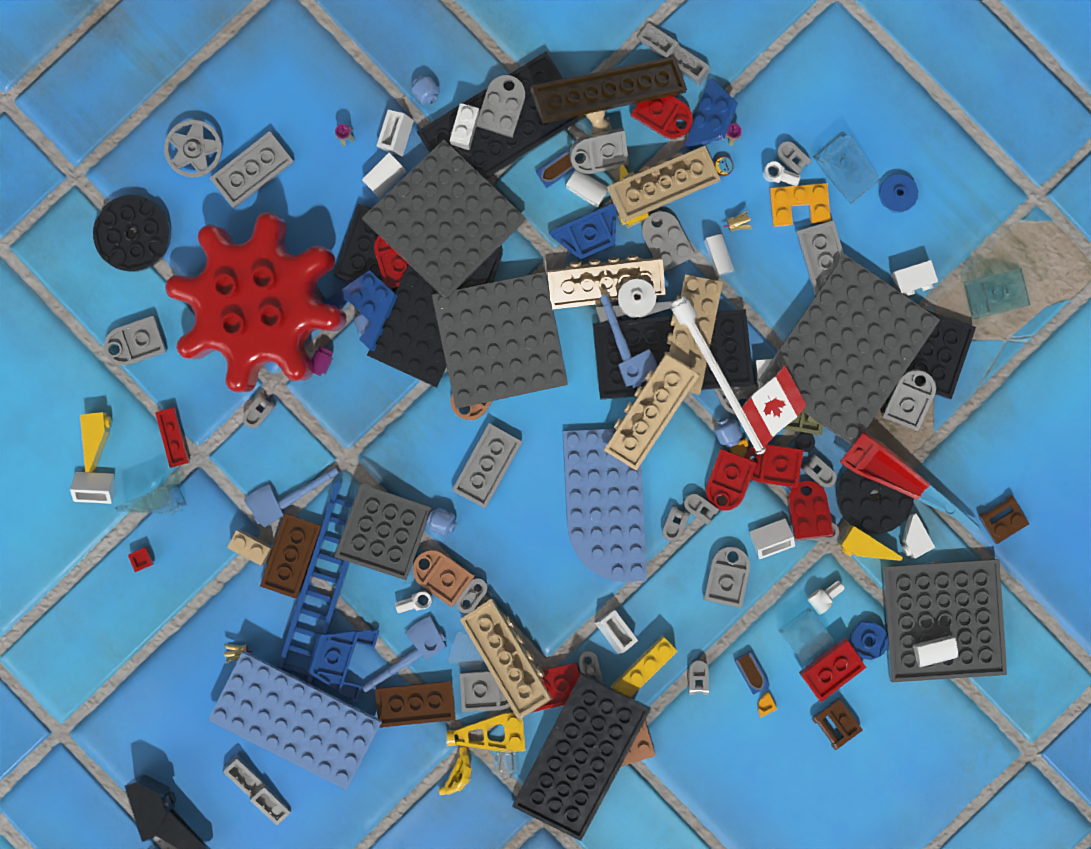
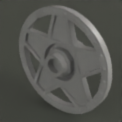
(193, 148)

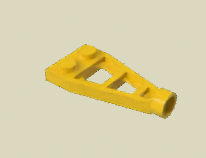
(513, 731)

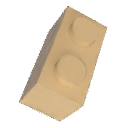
(250, 547)

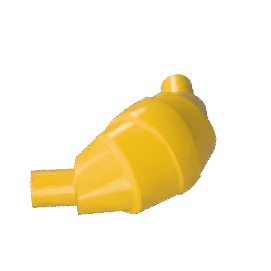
(460, 774)

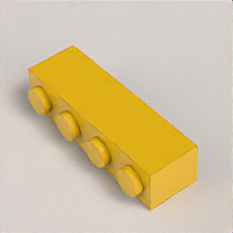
(645, 667)

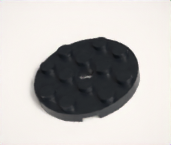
(132, 213)
(869, 515)

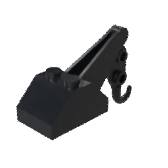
(155, 814)

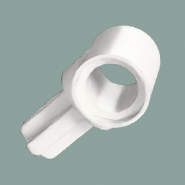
(782, 175)
(822, 600)
(413, 603)

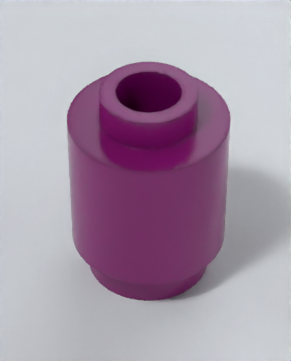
(321, 360)

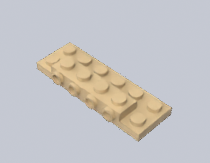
(663, 183)
(588, 282)
(704, 298)
(650, 411)
(507, 658)

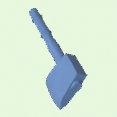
(633, 368)
(268, 509)
(427, 642)

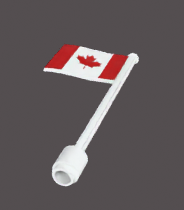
(768, 408)

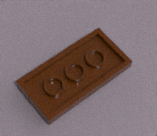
(291, 556)
(415, 704)

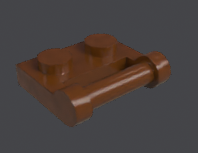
(1006, 525)
(842, 720)

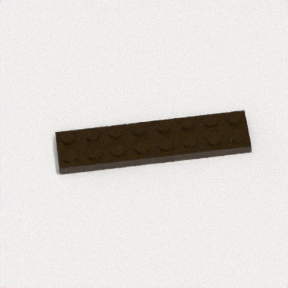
(608, 89)

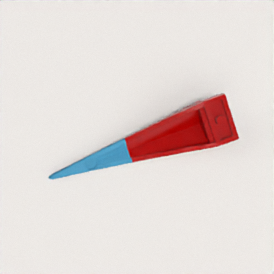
(877, 462)

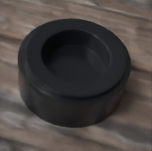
(805, 442)

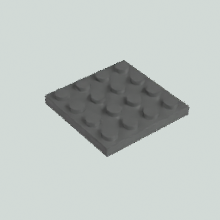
(382, 531)

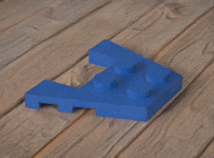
(371, 299)
(333, 656)

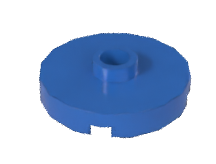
(889, 196)
(878, 643)

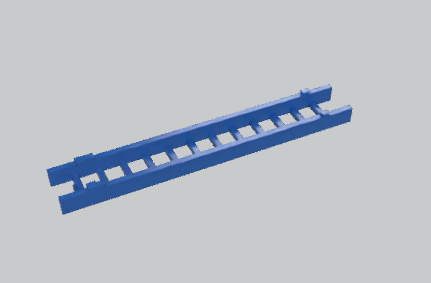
(305, 590)

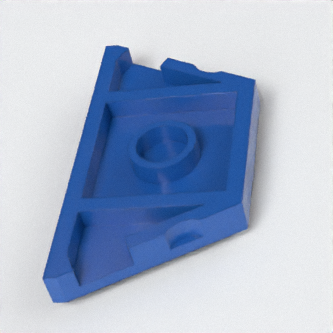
(712, 116)
(589, 233)

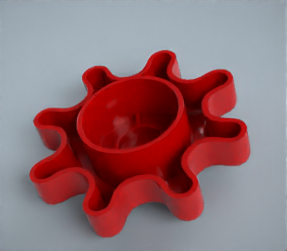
(255, 303)

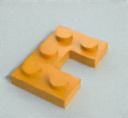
(785, 197)

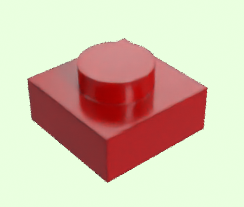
(141, 559)

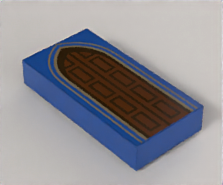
(555, 170)
(751, 672)

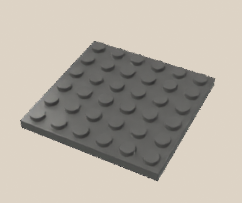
(444, 219)
(500, 340)
(943, 601)

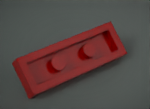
(172, 437)

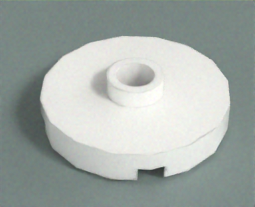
(634, 307)

